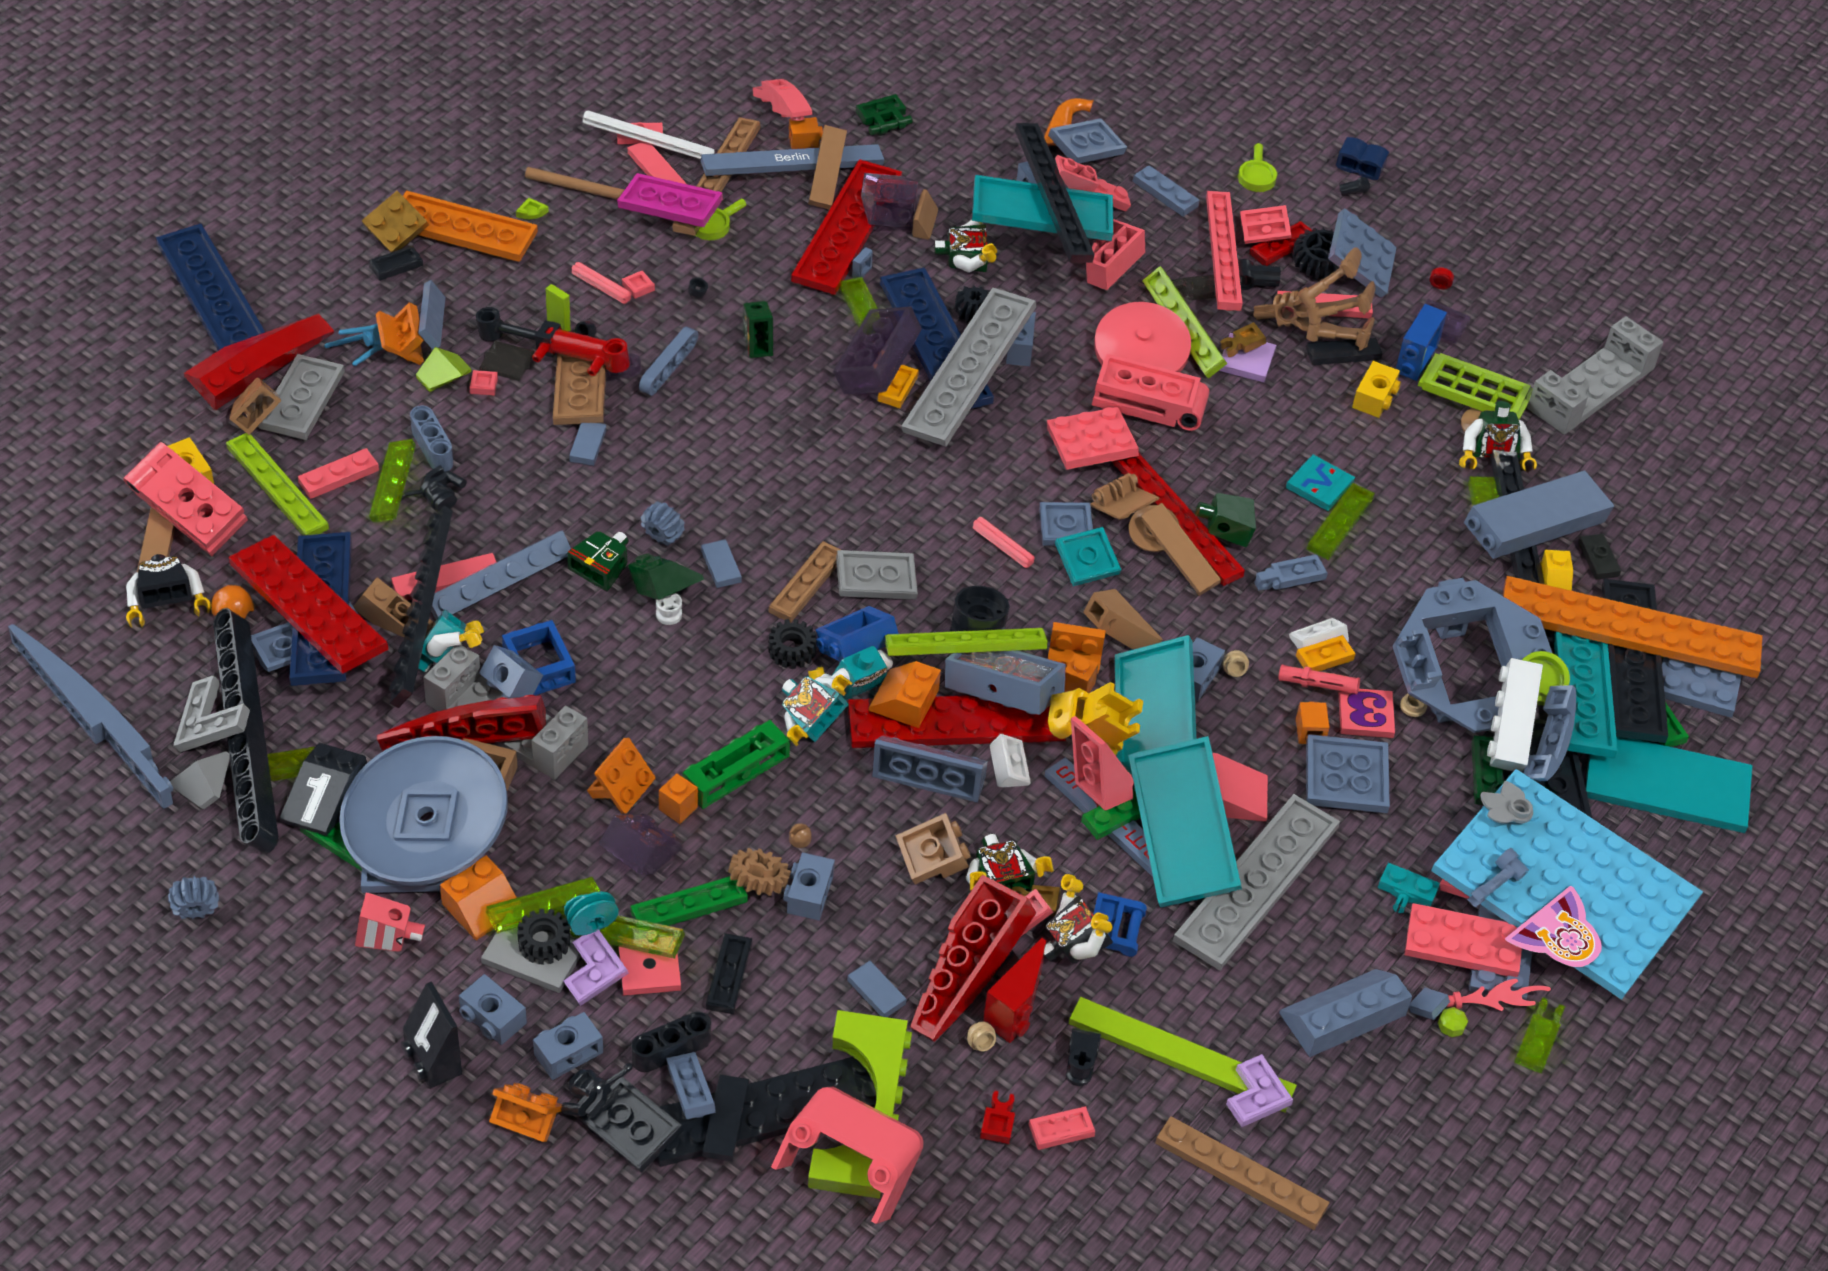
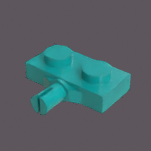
(1408, 887)

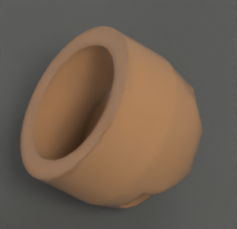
(802, 835)

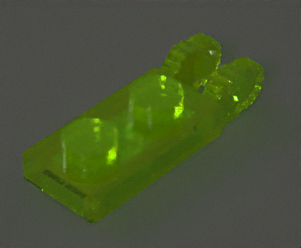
(1539, 1038)

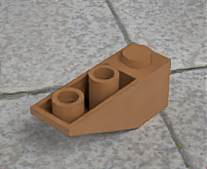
(385, 607)
(1120, 620)

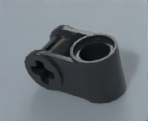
(1082, 1056)

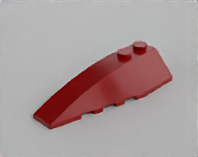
(239, 364)
(480, 721)
(974, 950)

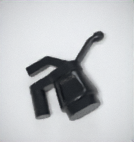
(435, 488)
(591, 1090)

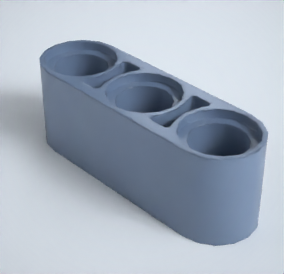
(431, 437)

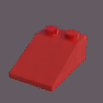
(1012, 997)

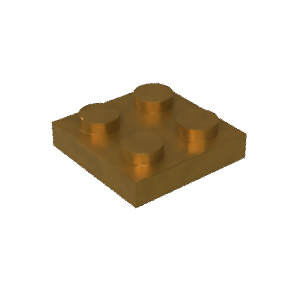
(395, 222)

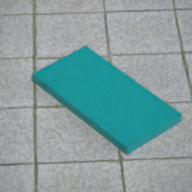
(1022, 206)
(1165, 682)
(1673, 783)
(1184, 822)

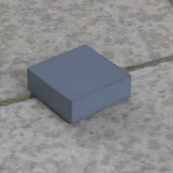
(862, 263)
(1429, 1003)

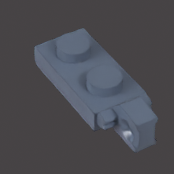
(1291, 573)

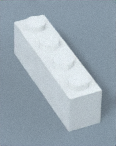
(1515, 715)

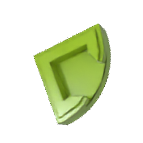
(531, 209)

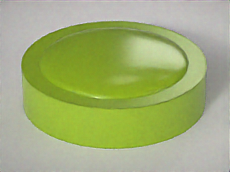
(1553, 672)

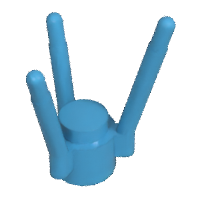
(370, 336)

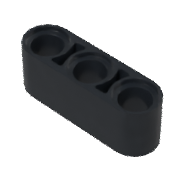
(680, 1031)

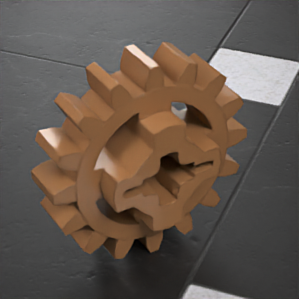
(759, 871)

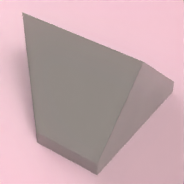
(203, 780)

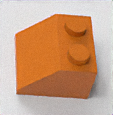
(907, 693)
(472, 891)

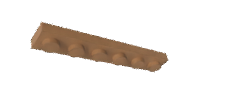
(1242, 1173)

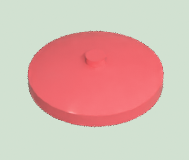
(1145, 335)

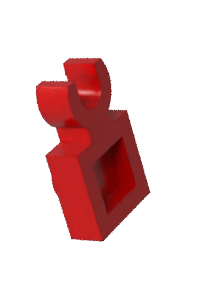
(998, 1120)

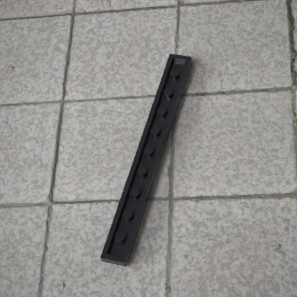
(1054, 193)
(1509, 480)
(420, 609)

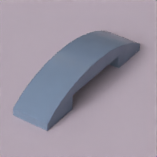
(1556, 736)

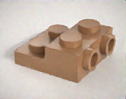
(933, 849)

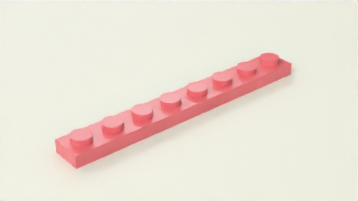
(1224, 251)

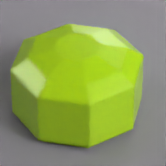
(1452, 1022)

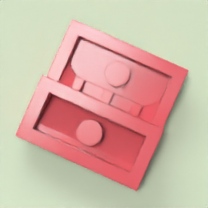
(1265, 224)

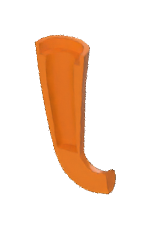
(1064, 114)

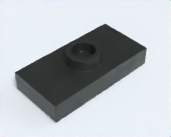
(1599, 556)

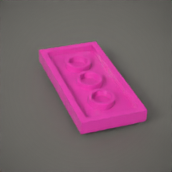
(670, 200)

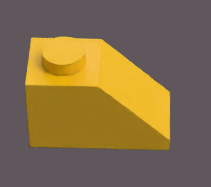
(1557, 569)

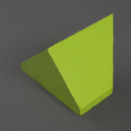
(441, 368)

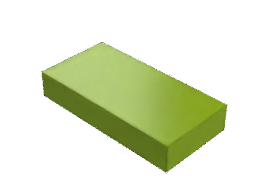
(558, 307)

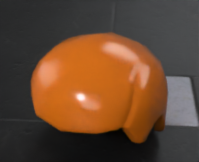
(233, 598)

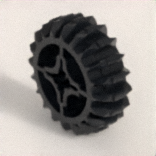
(1312, 253)

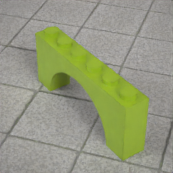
(879, 1047)

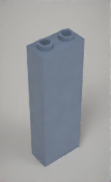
(1538, 514)

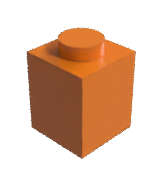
(804, 133)
(1080, 674)
(1311, 720)
(678, 798)

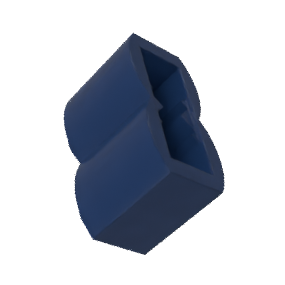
(1362, 158)

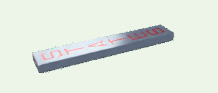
(1128, 837)

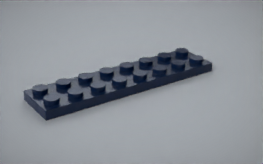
(209, 286)
(938, 330)
(331, 561)

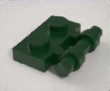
(883, 109)

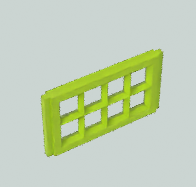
(1435, 371)

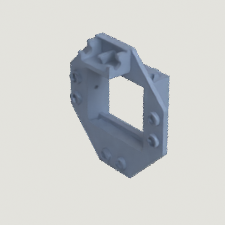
(1512, 630)

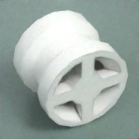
(669, 609)

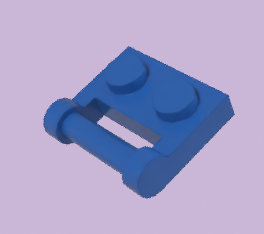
(1114, 908)

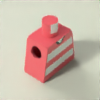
(385, 924)

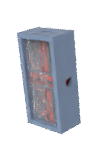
(1006, 678)

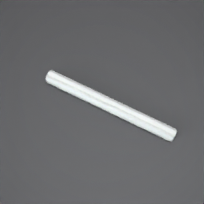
(645, 135)

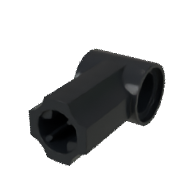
(1257, 275)

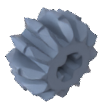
(662, 523)
(193, 897)

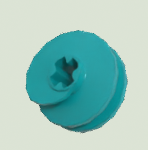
(591, 912)

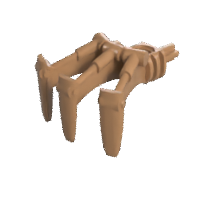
(1308, 313)

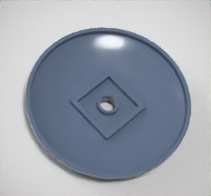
(404, 783)

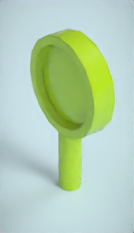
(1257, 174)
(719, 223)

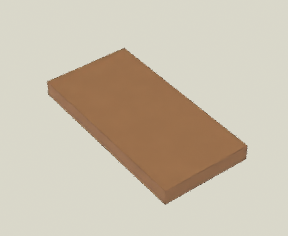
(577, 394)

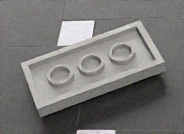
(303, 396)

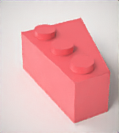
(1115, 256)

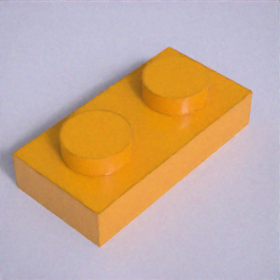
(899, 387)
(1326, 654)

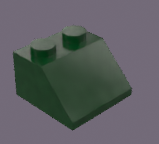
(661, 577)

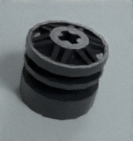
(979, 609)

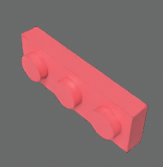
(338, 473)

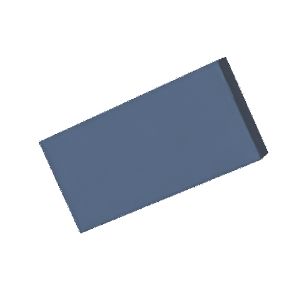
(587, 443)
(721, 563)
(876, 989)

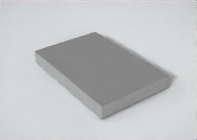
(876, 574)
(505, 956)

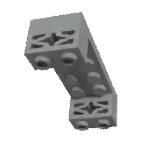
(1623, 361)
(458, 682)

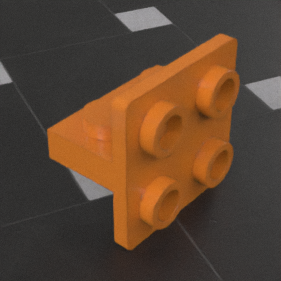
(401, 334)
(1072, 639)
(622, 777)
(524, 1111)

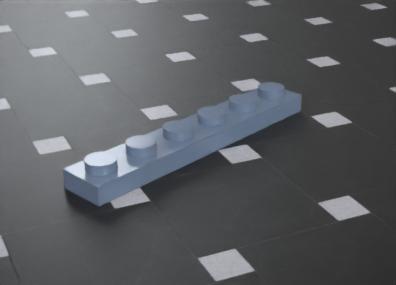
(501, 574)

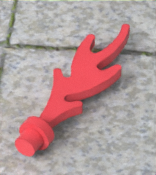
(1501, 992)

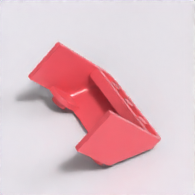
(866, 1130)

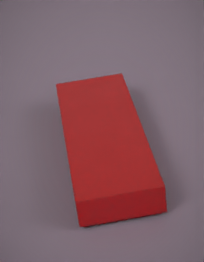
(1271, 251)

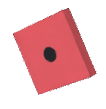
(649, 972)

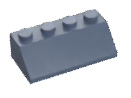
(929, 768)
(1347, 1010)

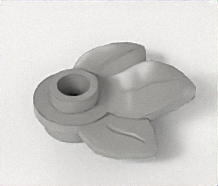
(1508, 805)

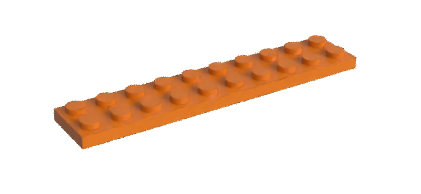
(1638, 627)

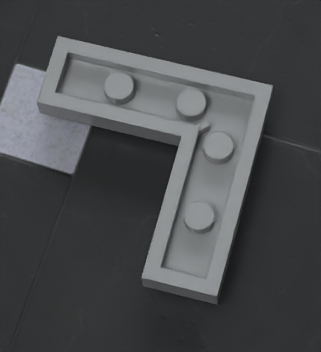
(201, 726)

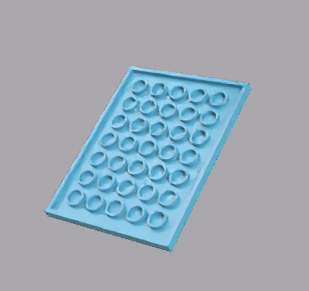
(1623, 890)

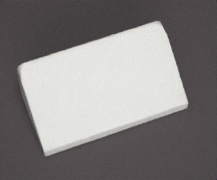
(1319, 632)
(1009, 762)

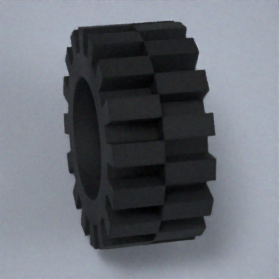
(792, 632)
(543, 950)

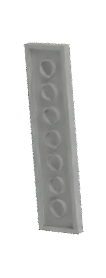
(968, 367)
(1265, 874)

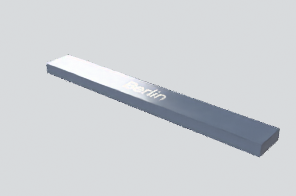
(783, 160)

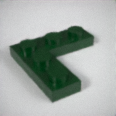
(1484, 776)

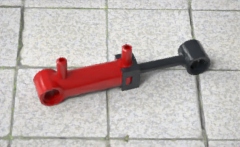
(552, 340)

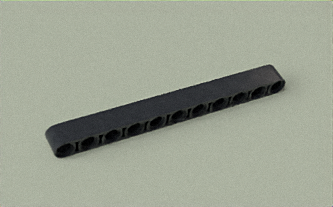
(247, 749)

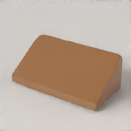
(924, 216)

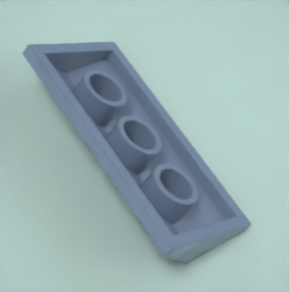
(274, 646)

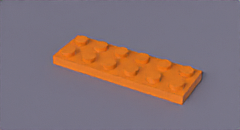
(473, 227)

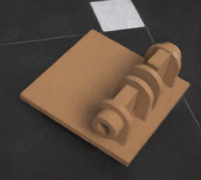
(1121, 497)

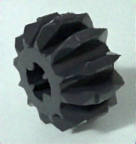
(969, 301)

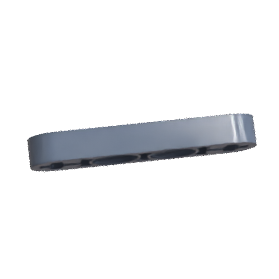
(668, 361)

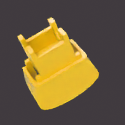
(1101, 711)

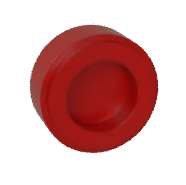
(1441, 278)

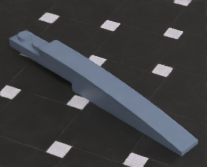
(94, 713)

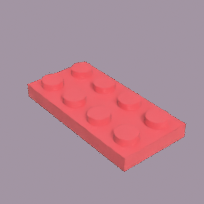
(1462, 940)

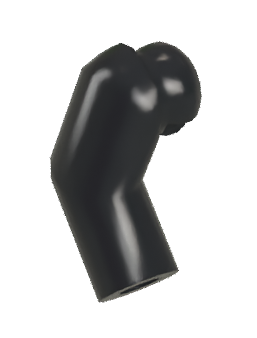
(1360, 185)

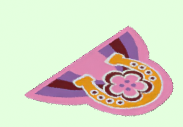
(1560, 931)

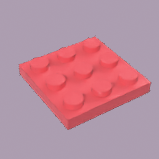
(1092, 438)

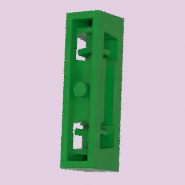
(738, 762)

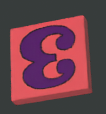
(1367, 713)

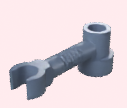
(1510, 867)

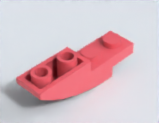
(784, 98)
(1084, 178)

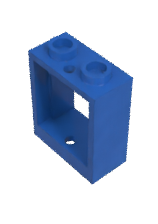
(1421, 342)
(855, 633)
(558, 673)

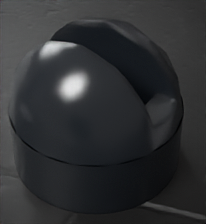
(699, 282)
(586, 328)

